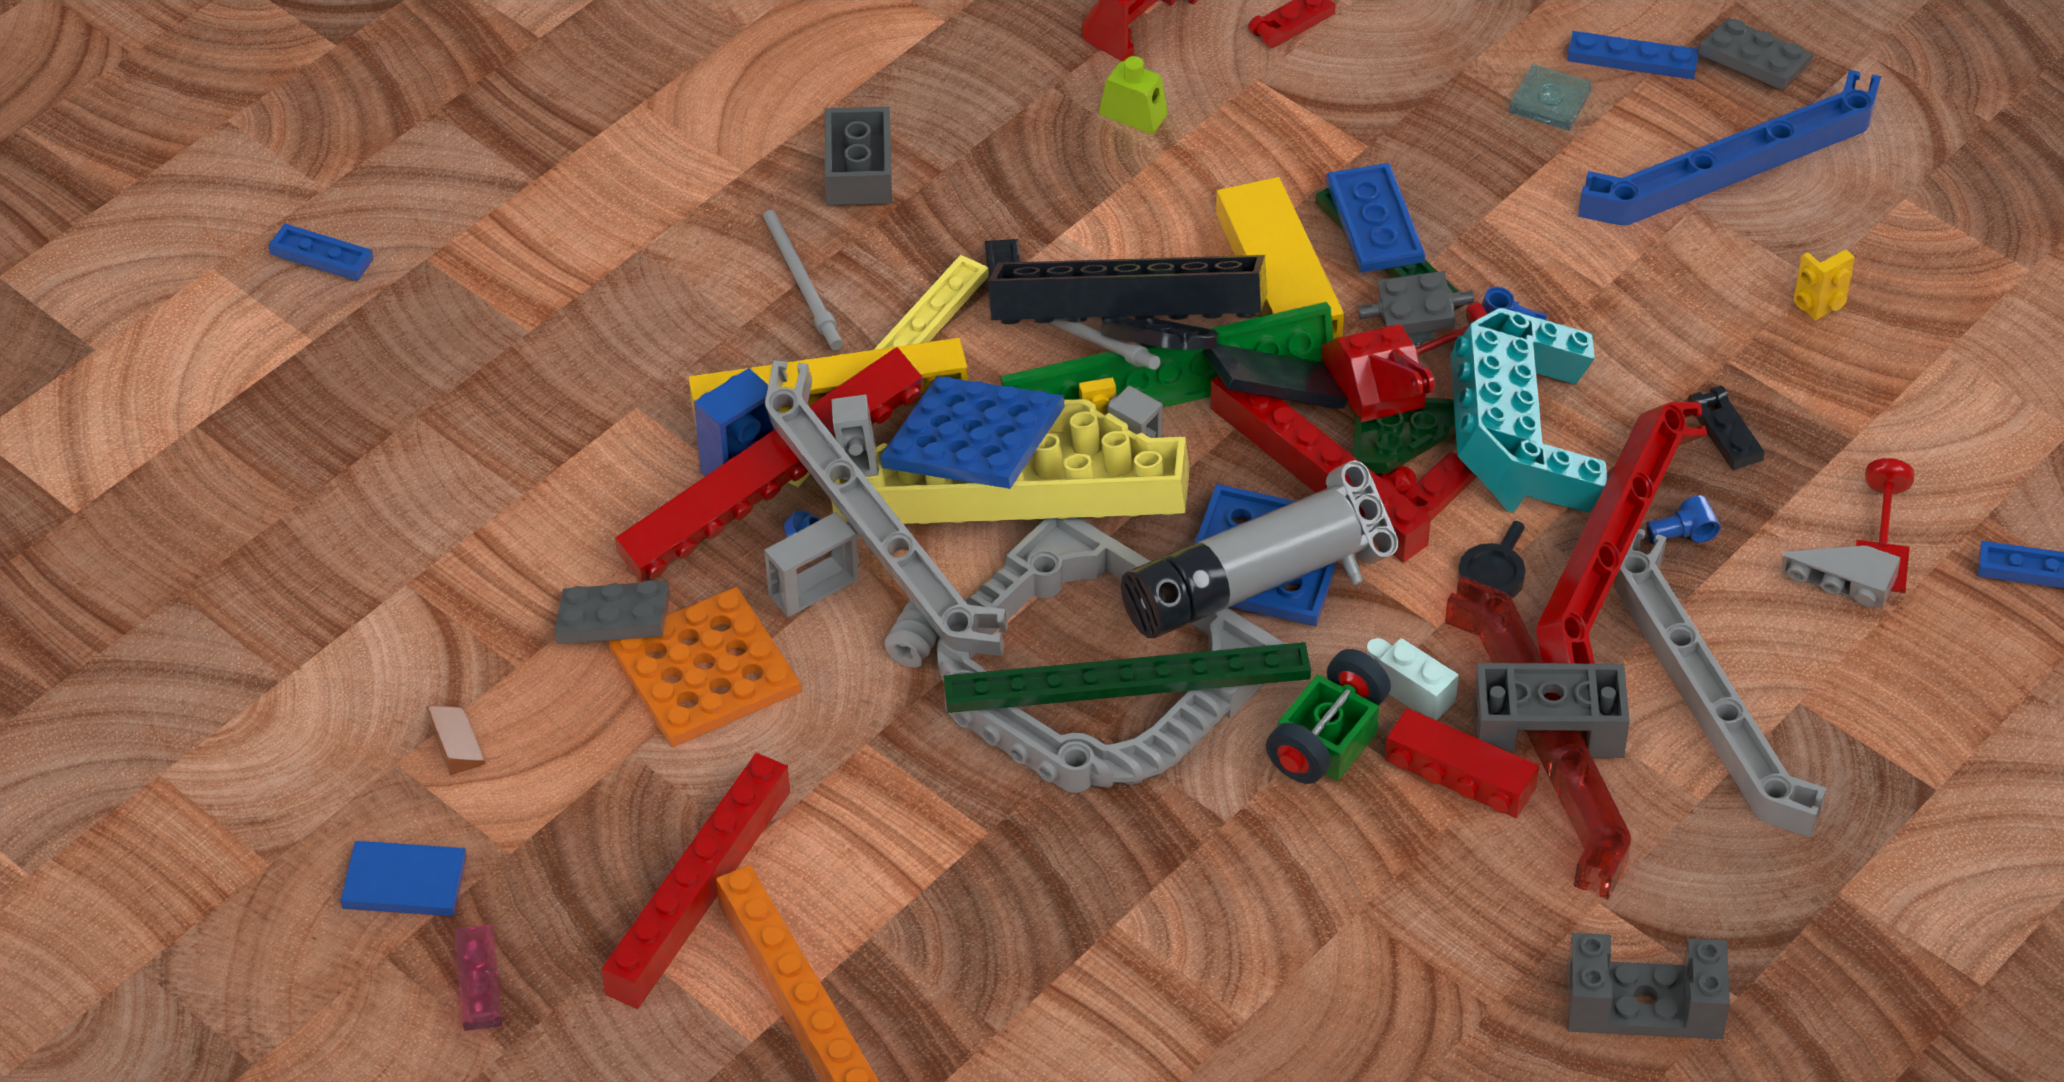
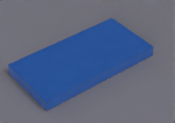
(1375, 217)

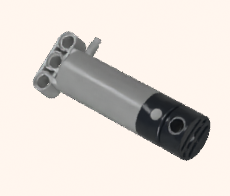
(1262, 554)

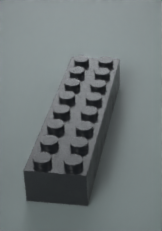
(1128, 288)

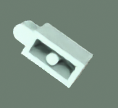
(1416, 677)

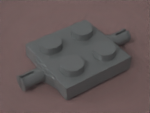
(1417, 302)

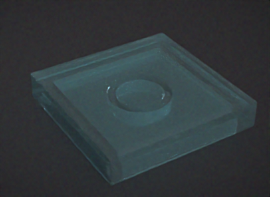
(1550, 97)

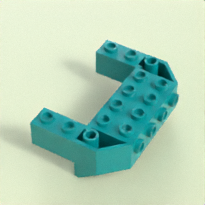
(1500, 412)

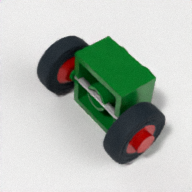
(1330, 719)

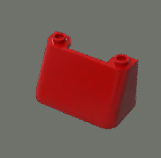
(1108, 25)

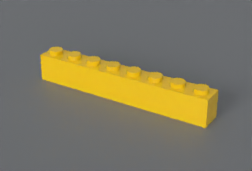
(930, 359)

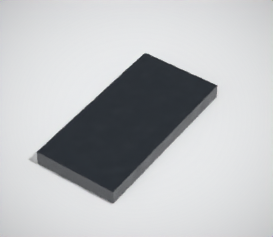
(1275, 376)

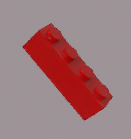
(1461, 763)

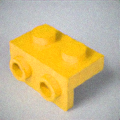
(1823, 285)

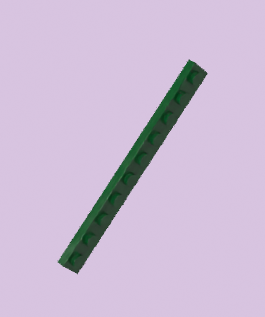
(1126, 677)

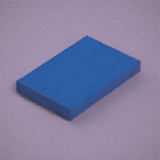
(403, 878)

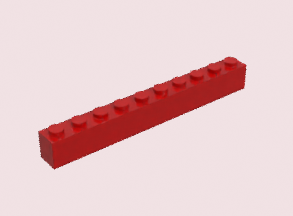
(754, 474)

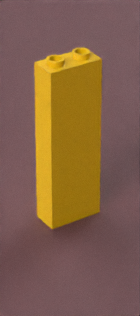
(1263, 222)

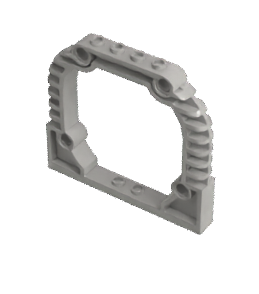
(1037, 567)

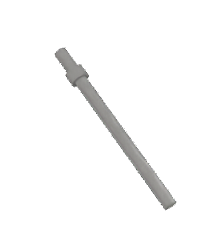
(823, 319)
(1133, 353)

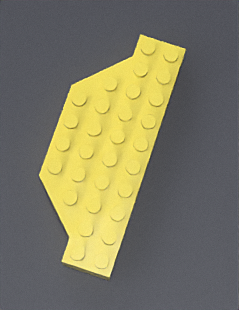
(1079, 470)

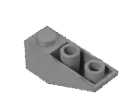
(1849, 571)

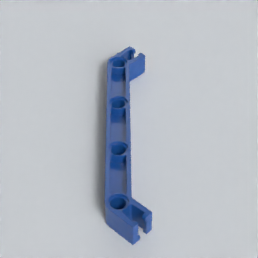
(1730, 159)

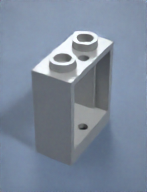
(798, 591)

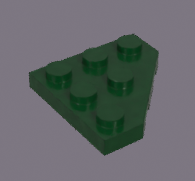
(1398, 438)

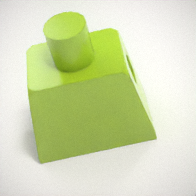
(1134, 96)

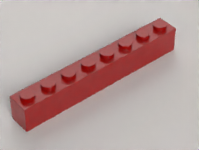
(1312, 455)
(692, 884)

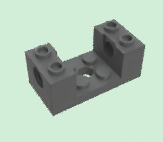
(1591, 695)
(1688, 997)

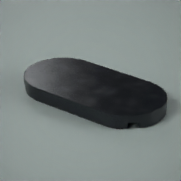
(1160, 333)

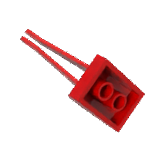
(1378, 372)

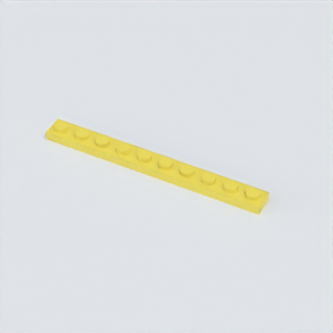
(934, 308)

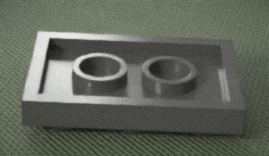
(1755, 53)
(612, 612)

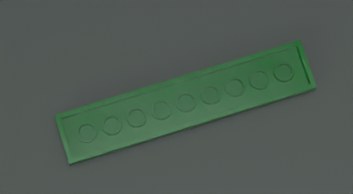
(1186, 373)

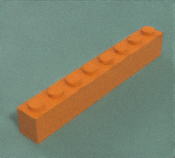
(791, 979)

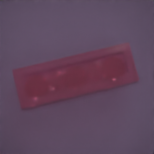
(478, 977)

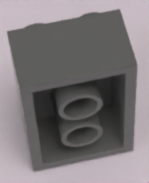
(858, 155)

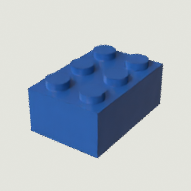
(731, 419)

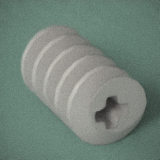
(910, 637)

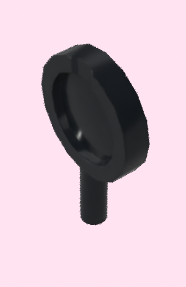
(1496, 564)

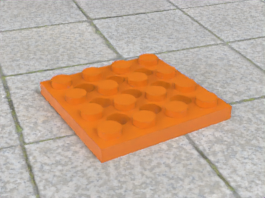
(696, 684)

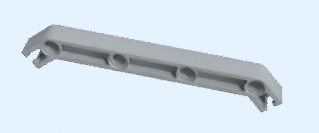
(876, 521)
(1711, 697)

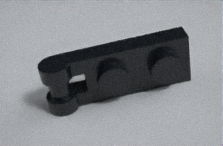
(1727, 429)

